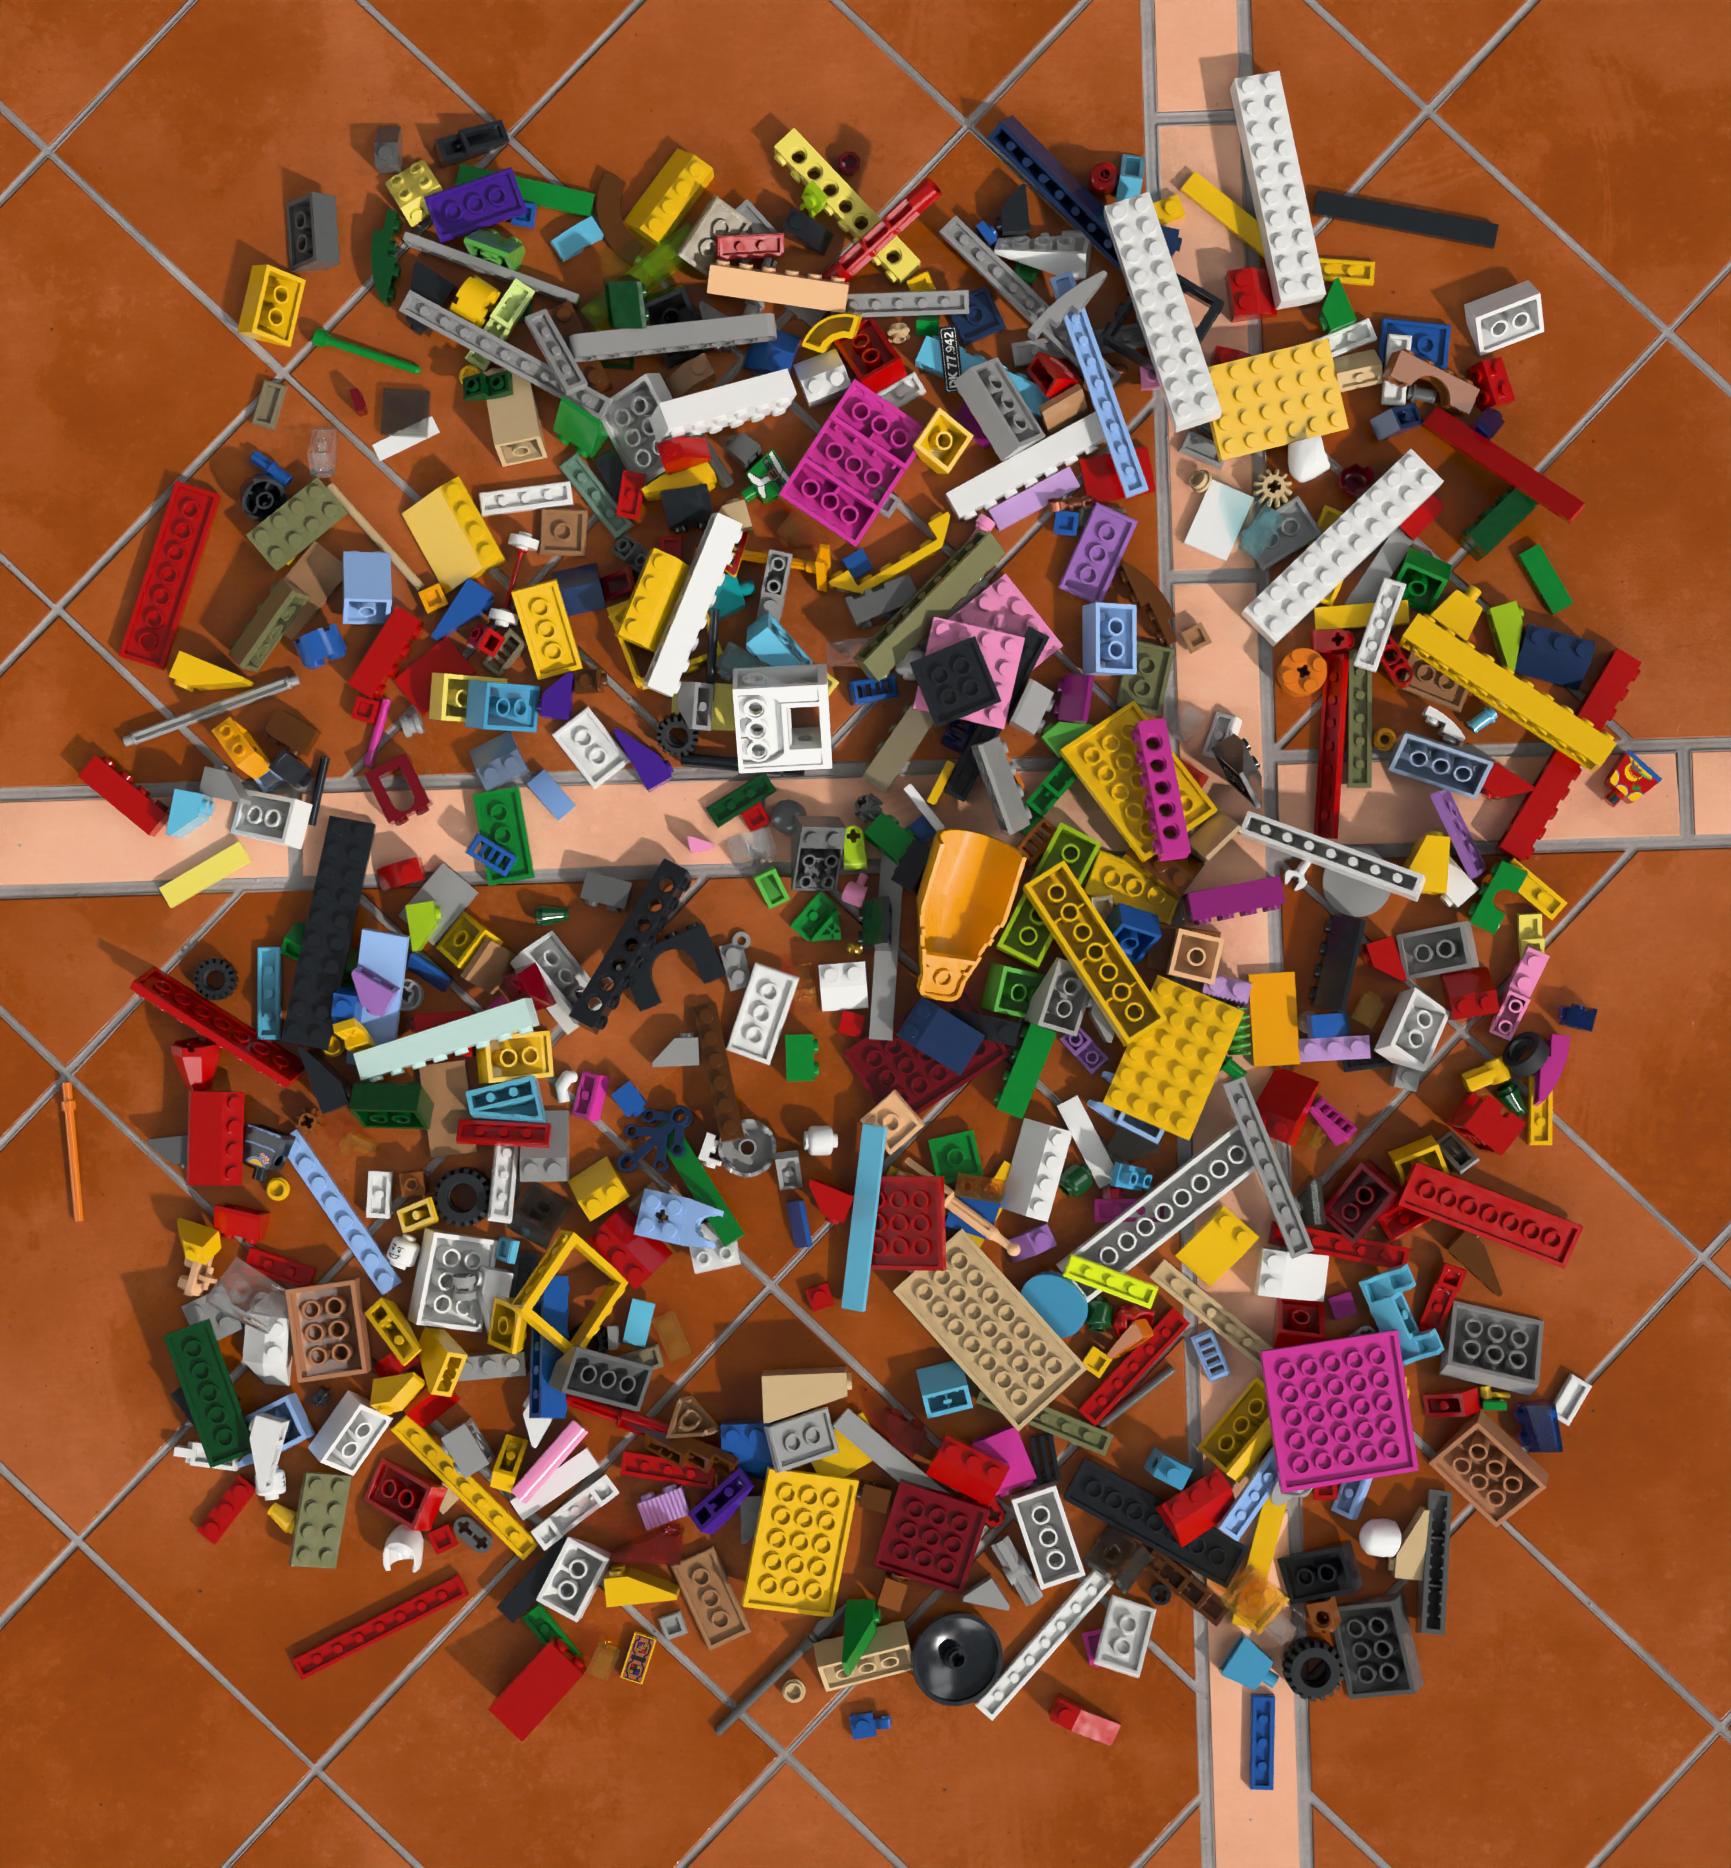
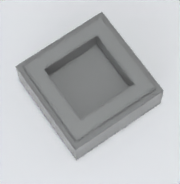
(613, 1336)
(673, 1625)

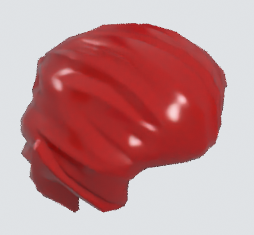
(1128, 1314)

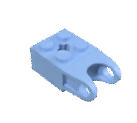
(1126, 1121)
(682, 1222)
(298, 1428)

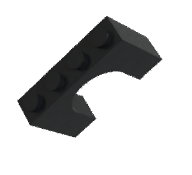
(696, 943)

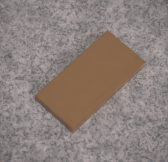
(318, 576)
(447, 1088)
(711, 1598)

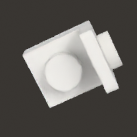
(709, 1146)

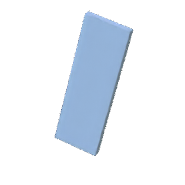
(386, 956)

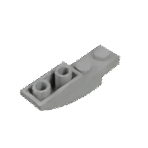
(775, 583)

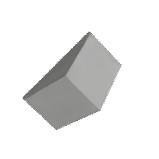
(1456, 1153)
(986, 1593)

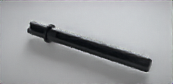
(725, 763)

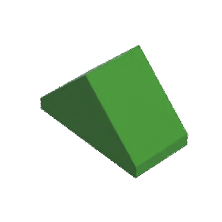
(771, 887)

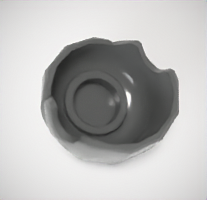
(783, 815)

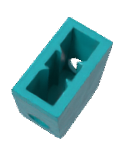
(731, 596)

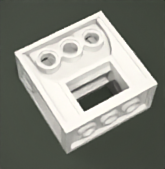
(775, 693)

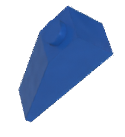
(466, 607)

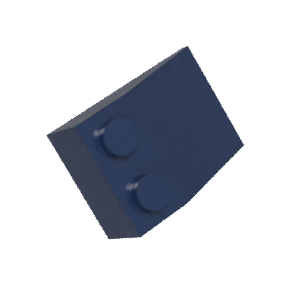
(940, 1035)

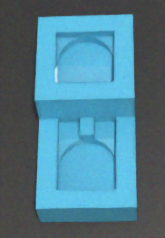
(577, 238)
(639, 1322)

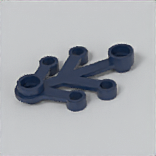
(658, 1136)

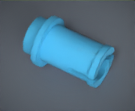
(1482, 719)

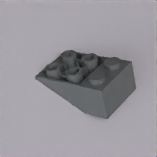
(816, 852)

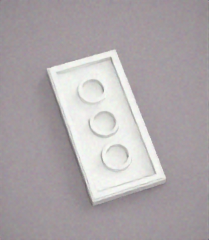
(762, 1013)

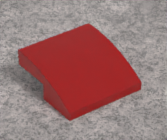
(1401, 1221)

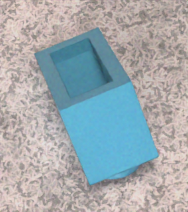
(1130, 177)

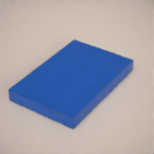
(1428, 339)

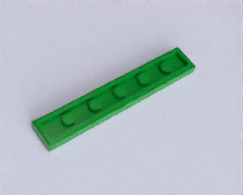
(539, 193)
(704, 1191)

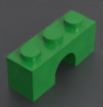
(1504, 876)

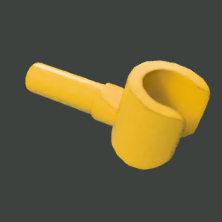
(1485, 1392)

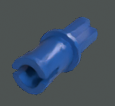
(271, 468)

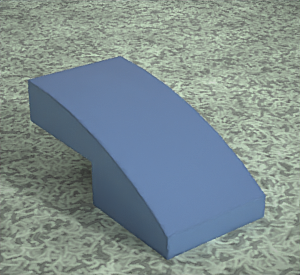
(550, 794)

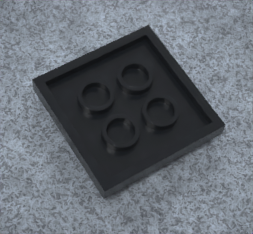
(955, 682)

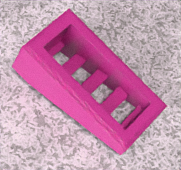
(1332, 1121)

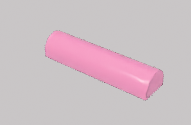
(549, 1461)

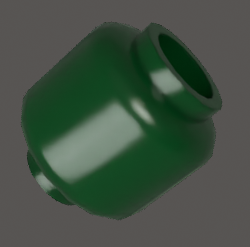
(1075, 1180)
(1099, 1314)

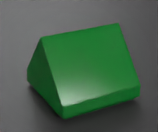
(927, 325)

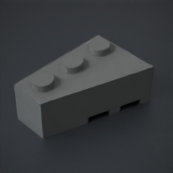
(880, 602)

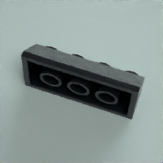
(1337, 963)

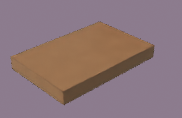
(1433, 685)

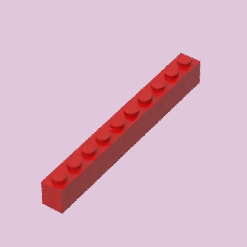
(1559, 769)

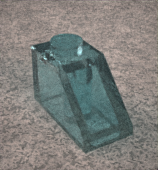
(1261, 532)

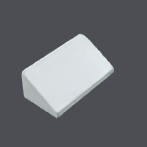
(1221, 728)

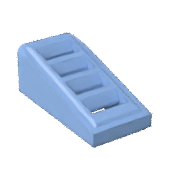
(1221, 1361)

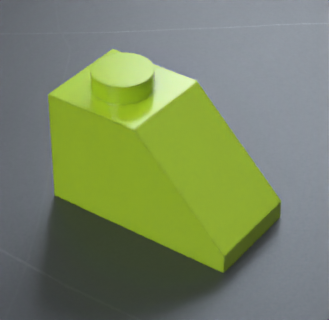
(422, 922)

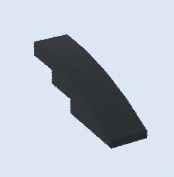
(530, 1585)

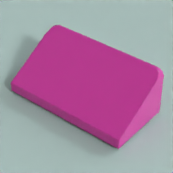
(590, 1096)

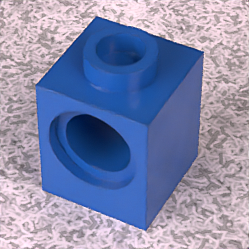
(630, 1099)

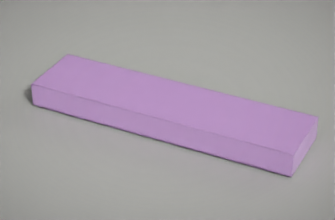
(1033, 498)

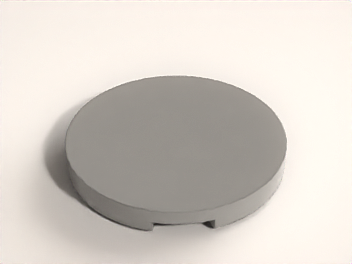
(1351, 895)

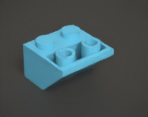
(944, 1389)

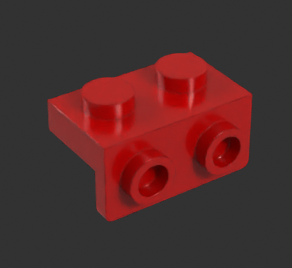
(1493, 383)

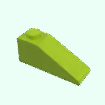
(1506, 629)

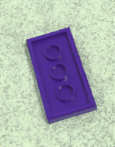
(475, 205)

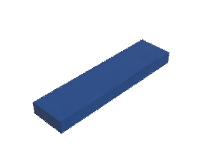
(1262, 1742)

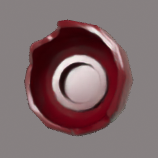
(1356, 480)

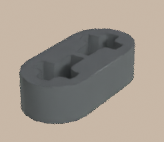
(469, 1538)

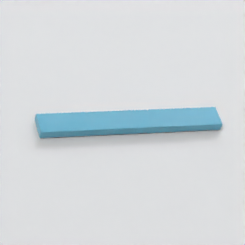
(864, 1217)

